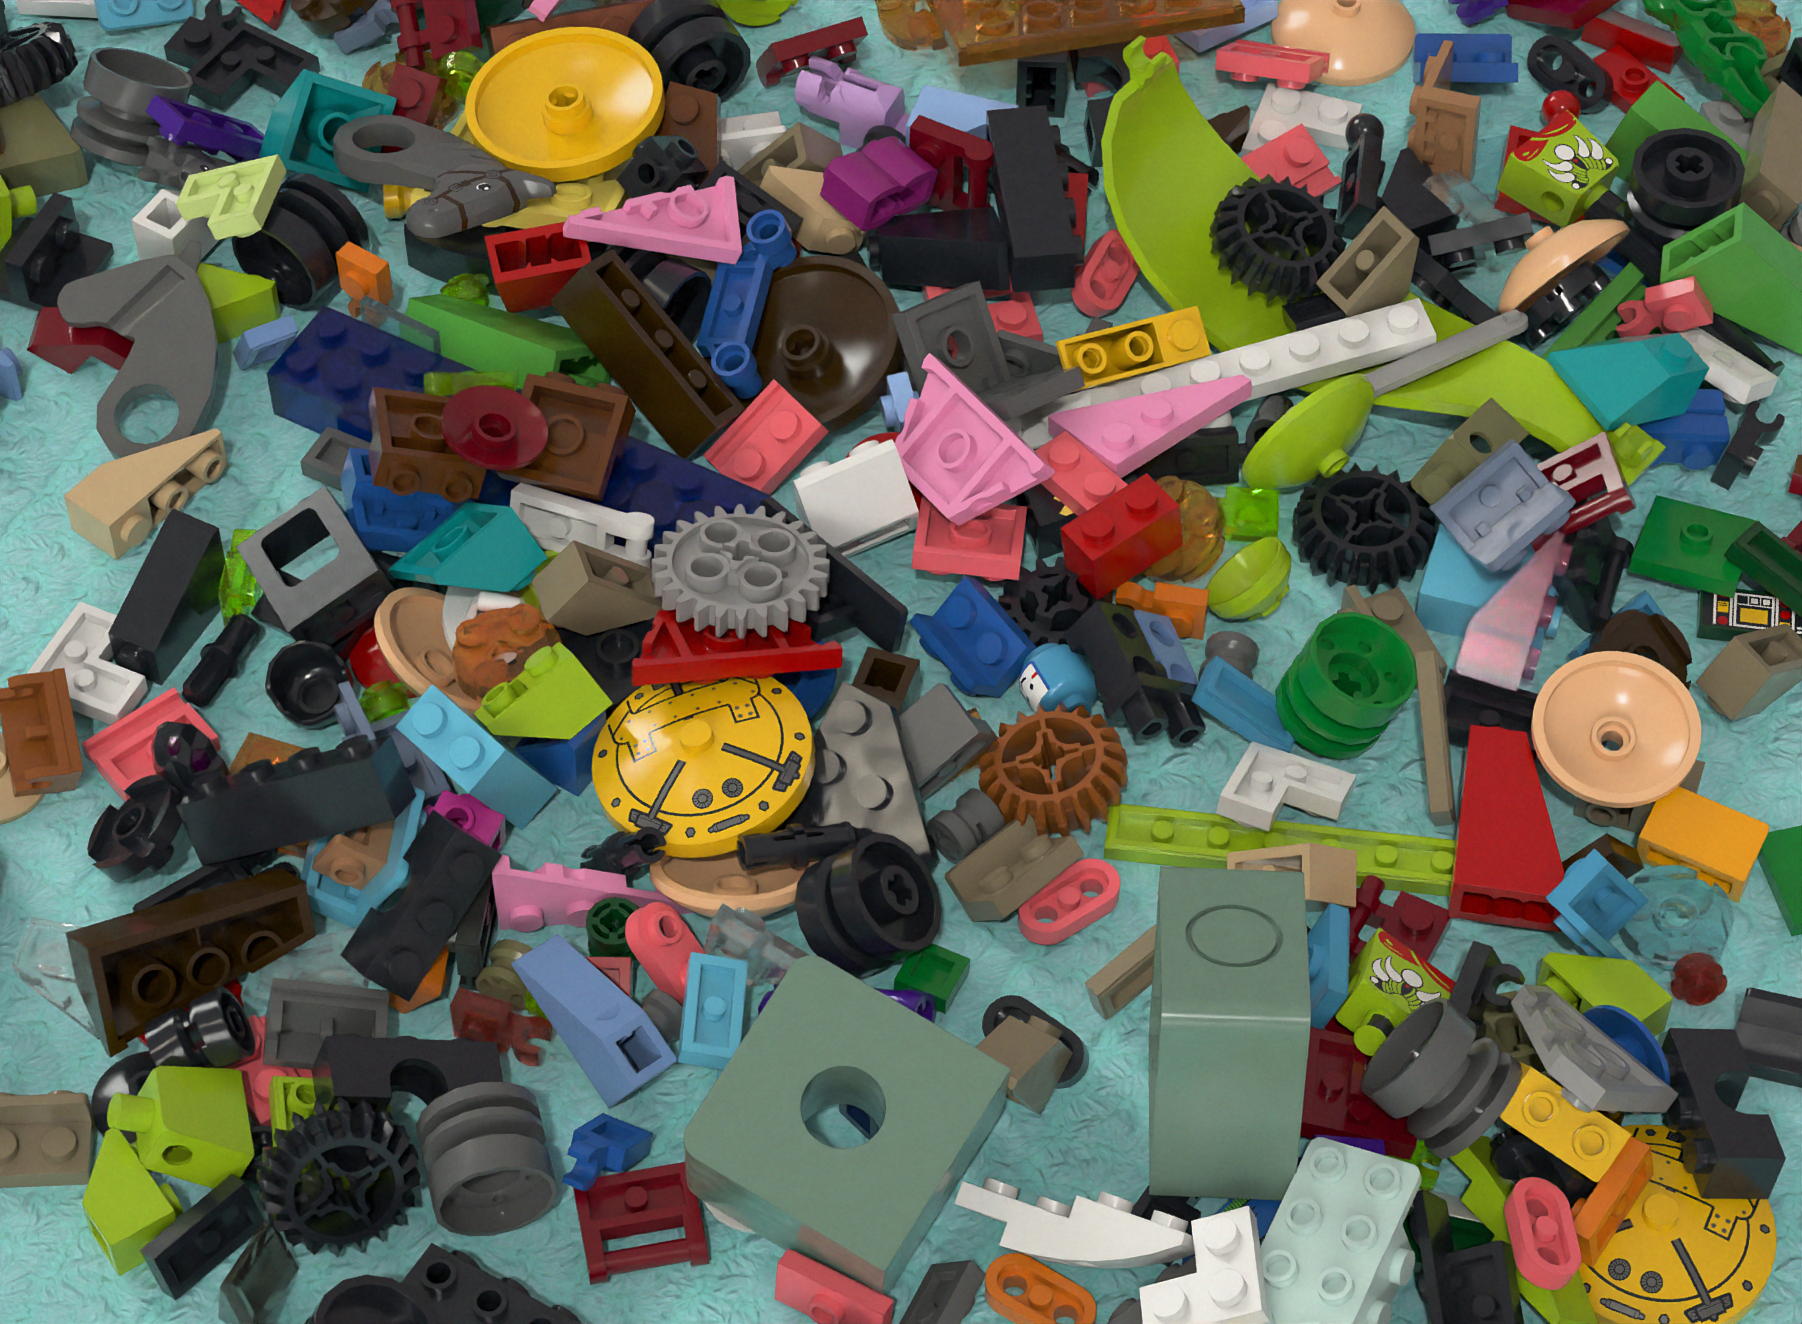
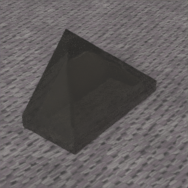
(257, 1278)

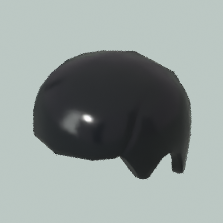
(305, 682)

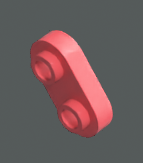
(1101, 281)
(1066, 904)
(660, 955)
(1542, 1233)

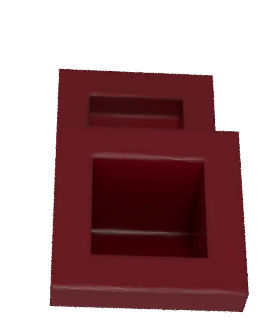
(72, 346)

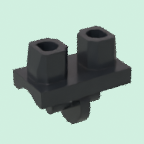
(1521, 1158)

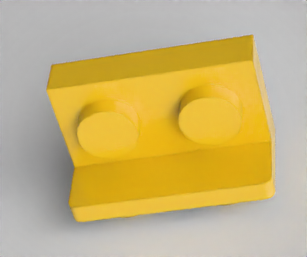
(1576, 1137)

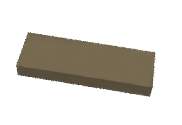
(1435, 738)

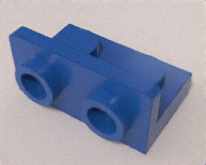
(1475, 57)
(975, 640)

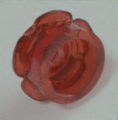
(1698, 979)

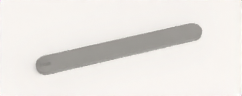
(1447, 351)

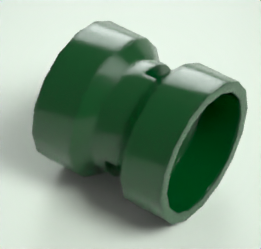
(607, 929)

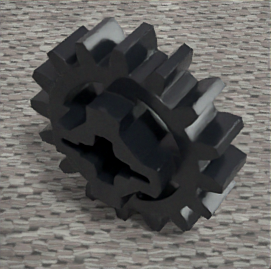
(1050, 600)

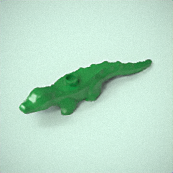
(1717, 48)

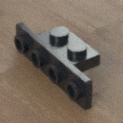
(851, 598)
(1464, 1284)

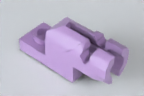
(850, 100)

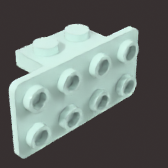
(1340, 1238)

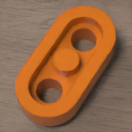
(1045, 1293)

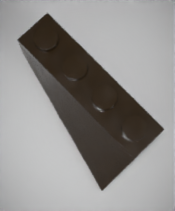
(184, 949)

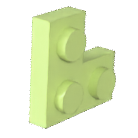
(233, 196)

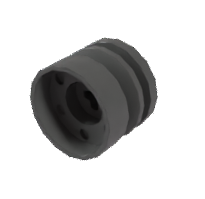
(121, 88)
(1441, 1078)
(486, 1159)

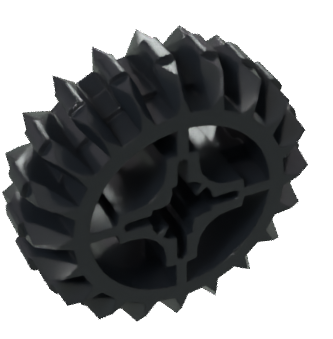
(34, 60)
(1281, 226)
(1363, 528)
(353, 1146)

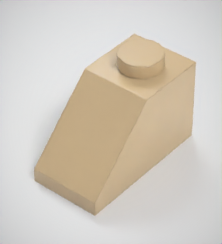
(822, 225)
(1326, 869)

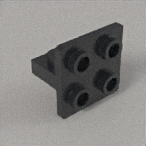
(48, 255)

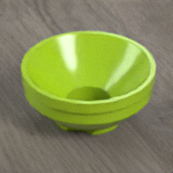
(1251, 581)

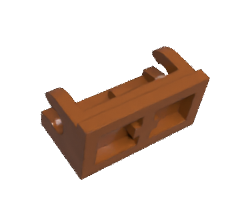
(40, 734)

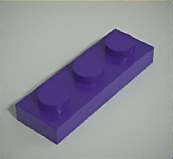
(206, 129)

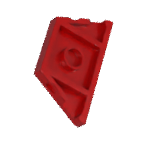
(681, 654)

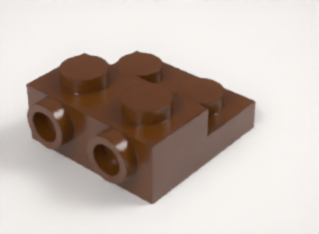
(584, 435)
(411, 450)

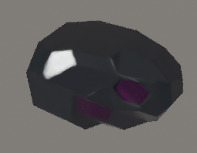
(184, 754)

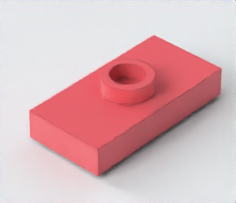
(827, 1293)

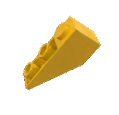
(1136, 347)

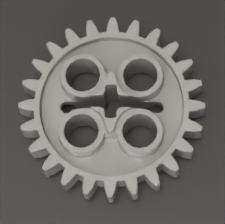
(740, 571)

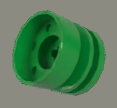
(1346, 685)

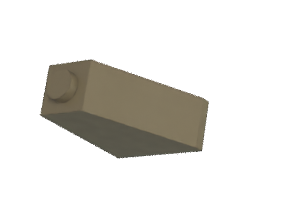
(1775, 159)

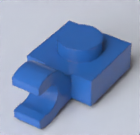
(606, 1146)

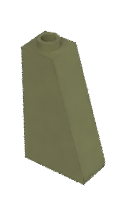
(38, 149)

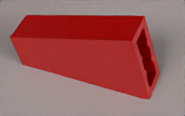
(1504, 836)

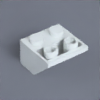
(857, 498)

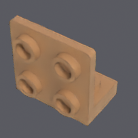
(1445, 119)

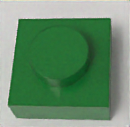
(934, 972)

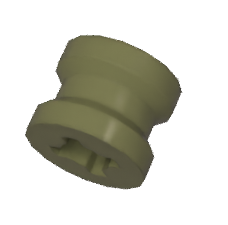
(500, 977)

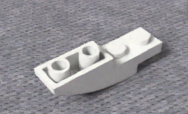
(1082, 1235)

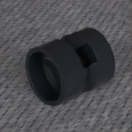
(206, 1035)

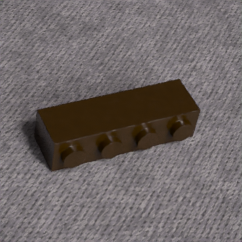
(647, 354)

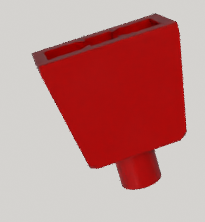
(534, 265)

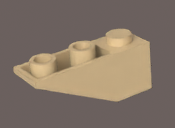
(136, 492)

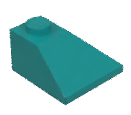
(308, 119)
(1632, 377)
(476, 550)

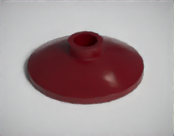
(494, 427)

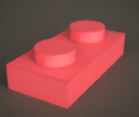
(1080, 476)

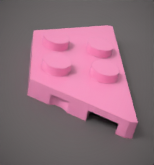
(962, 449)

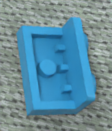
(1595, 904)

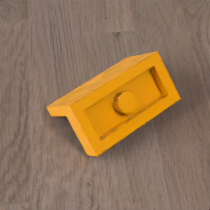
(1703, 837)

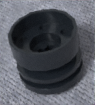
(301, 239)
(673, 284)

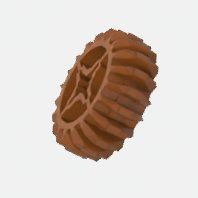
(1087, 770)

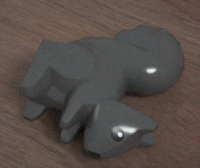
(172, 163)

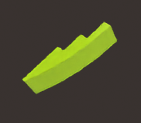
(1486, 1201)

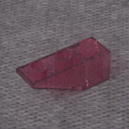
(1504, 628)

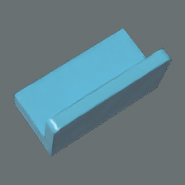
(712, 1010)

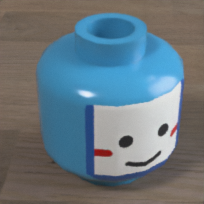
(1057, 675)

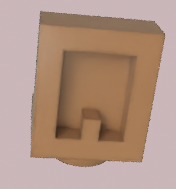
(356, 855)

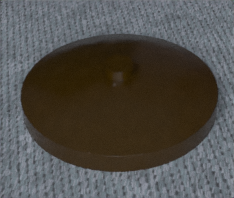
(827, 338)

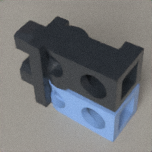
(1140, 671)

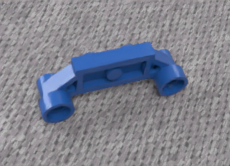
(739, 299)

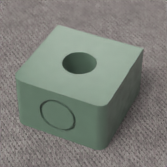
(1228, 1032)
(825, 1045)

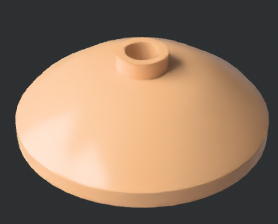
(1363, 36)
(1555, 256)
(415, 644)
(1620, 701)
(709, 881)

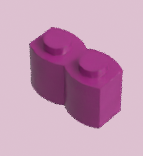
(878, 182)

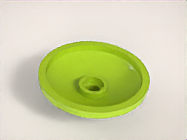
(1312, 436)

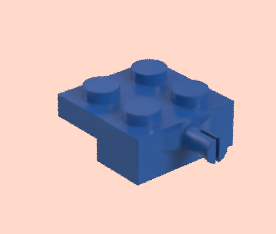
(384, 518)

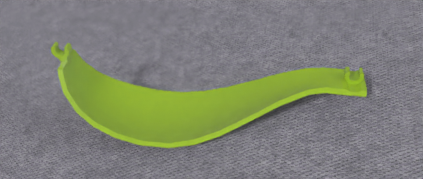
(1163, 185)

